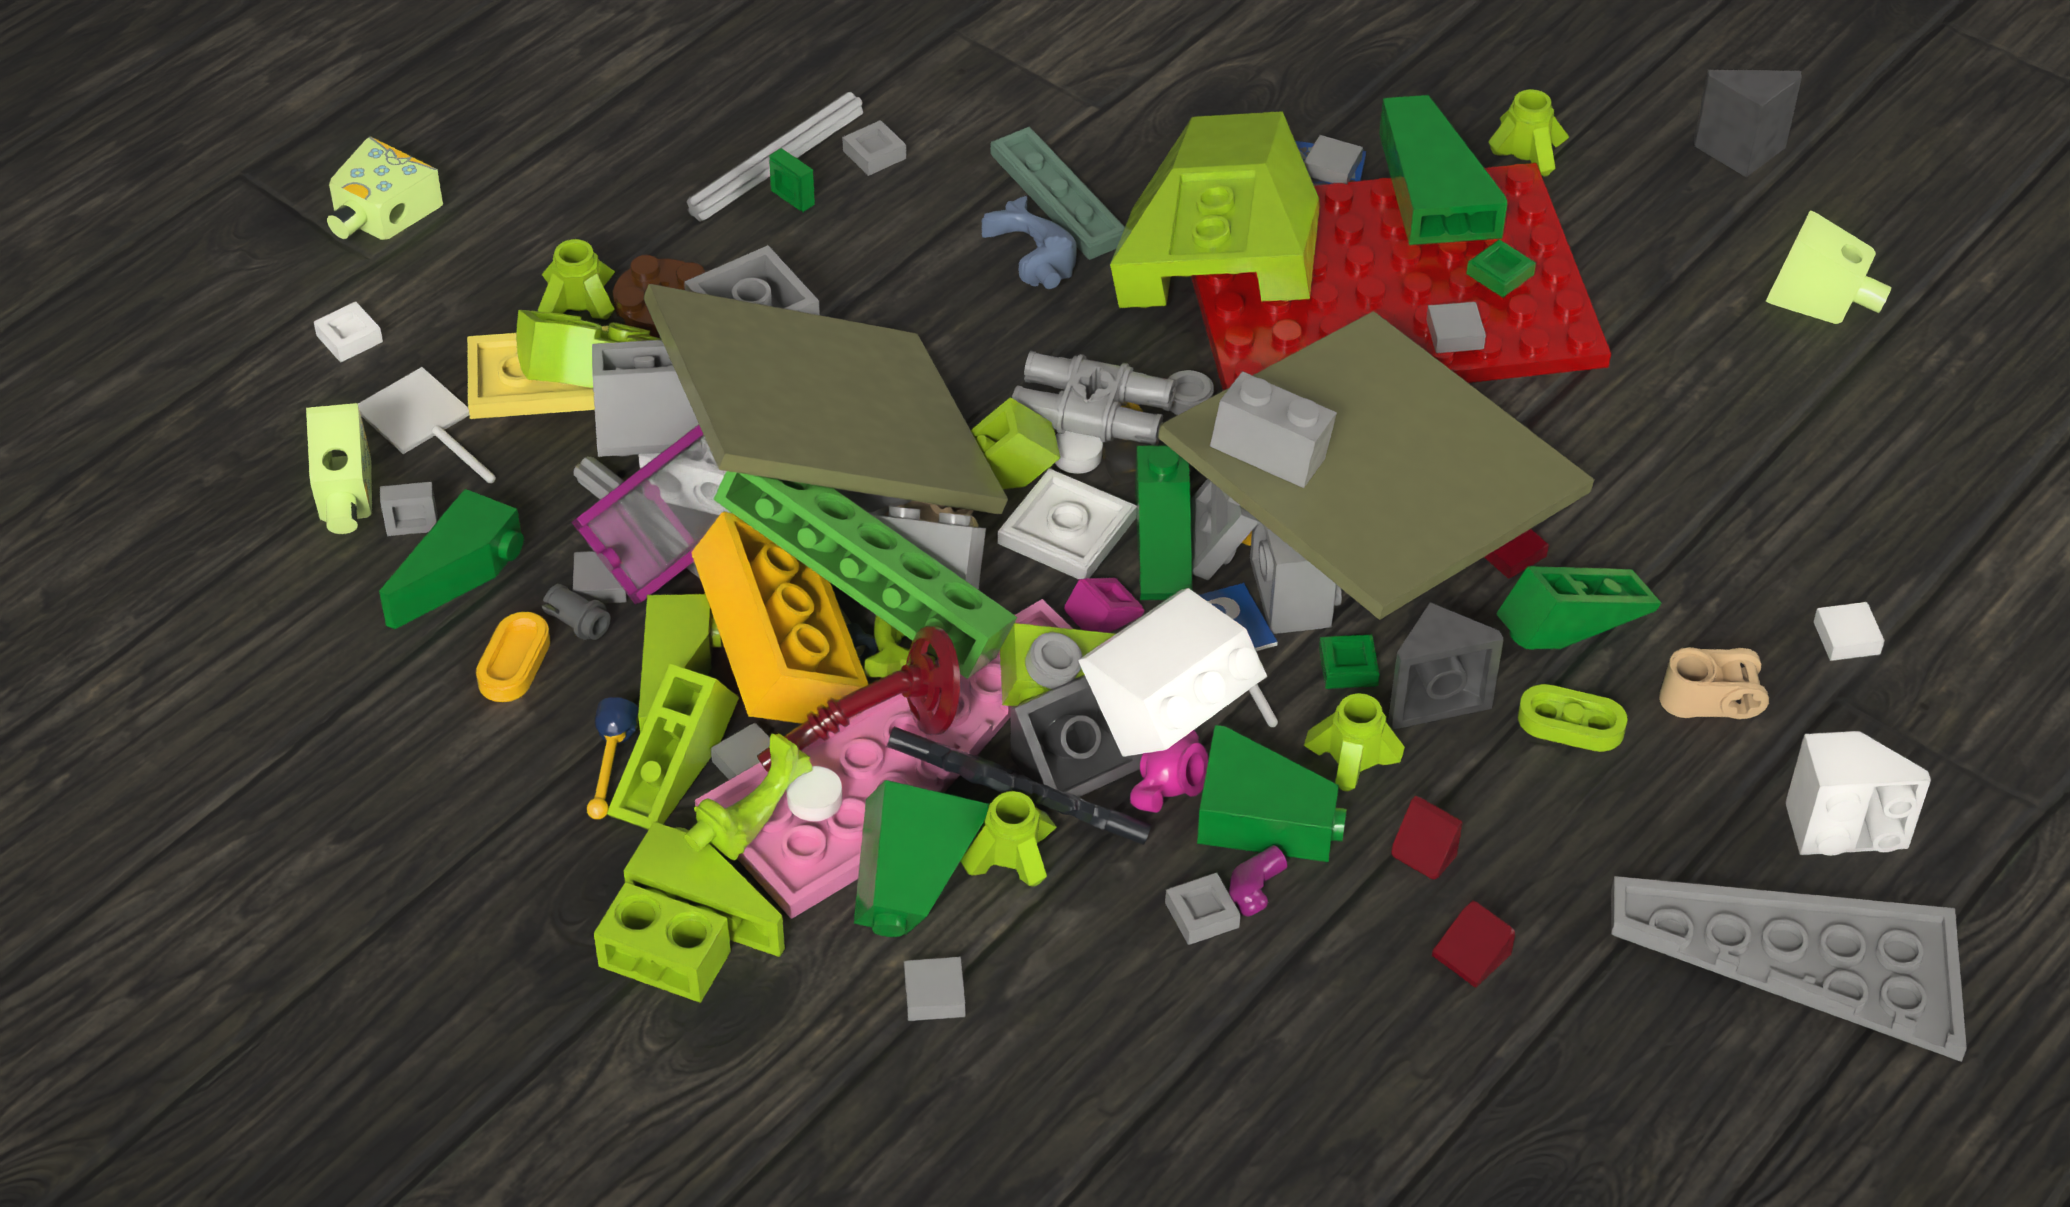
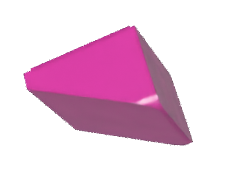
(1102, 605)

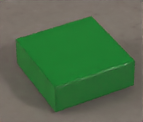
(791, 180)
(1501, 268)
(1348, 661)

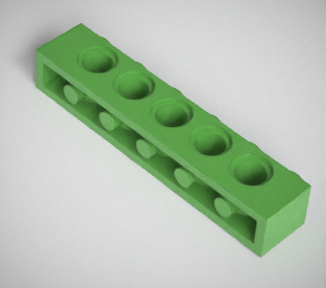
(870, 563)

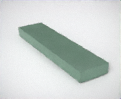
(1058, 192)

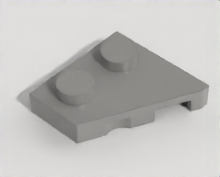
(1216, 529)

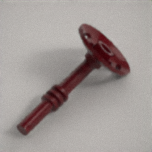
(915, 681)

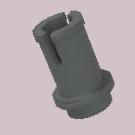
(587, 618)

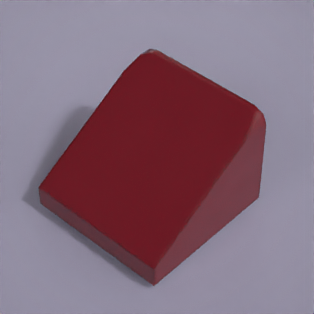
(1427, 838)
(1475, 944)

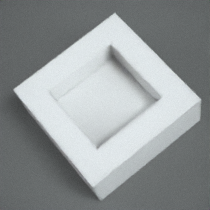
(348, 331)
(1848, 631)

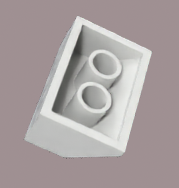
(1170, 672)

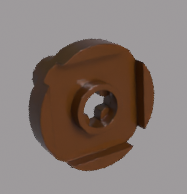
(633, 283)

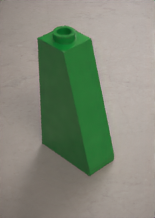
(1436, 176)

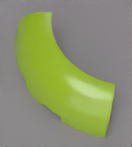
(560, 345)

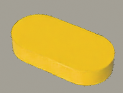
(513, 657)

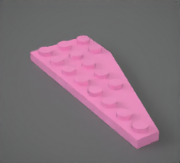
(811, 860)

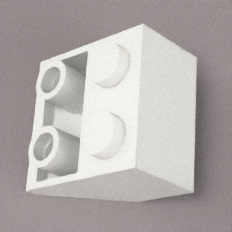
(1853, 795)

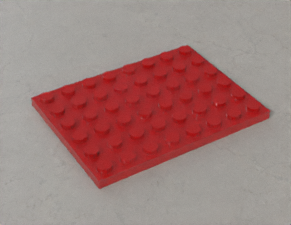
(1370, 267)

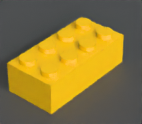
(775, 623)

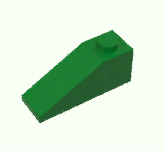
(1163, 522)
(454, 557)
(1572, 604)

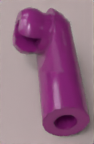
(1250, 877)

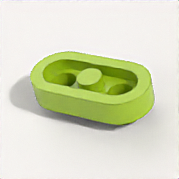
(1572, 717)

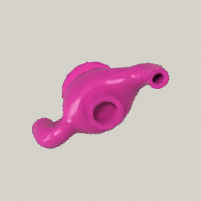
(1171, 773)

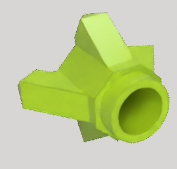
(1529, 131)
(577, 281)
(1355, 738)
(1010, 838)

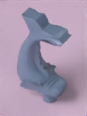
(1055, 246)

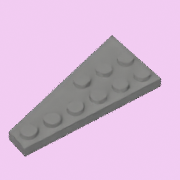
(1844, 956)

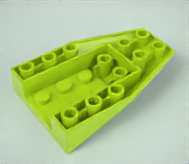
(1223, 204)

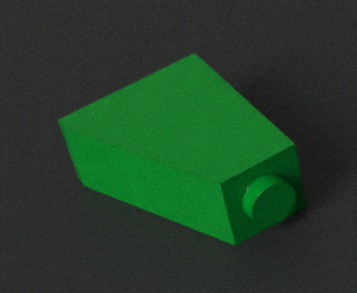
(1266, 800)
(909, 853)

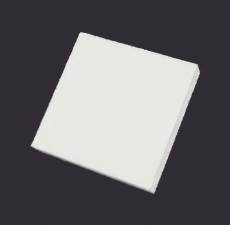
(1067, 524)

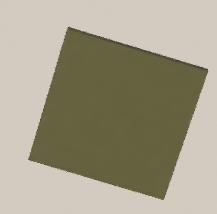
(821, 401)
(1413, 473)

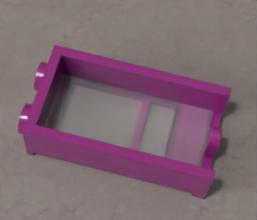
(656, 516)

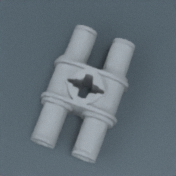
(1095, 397)

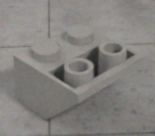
(637, 399)

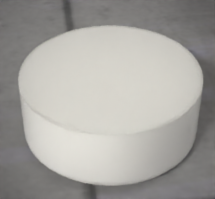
(1078, 452)
(815, 794)

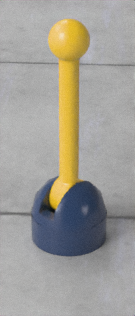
(616, 723)

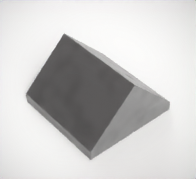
(1746, 116)
(1444, 669)
(1066, 741)

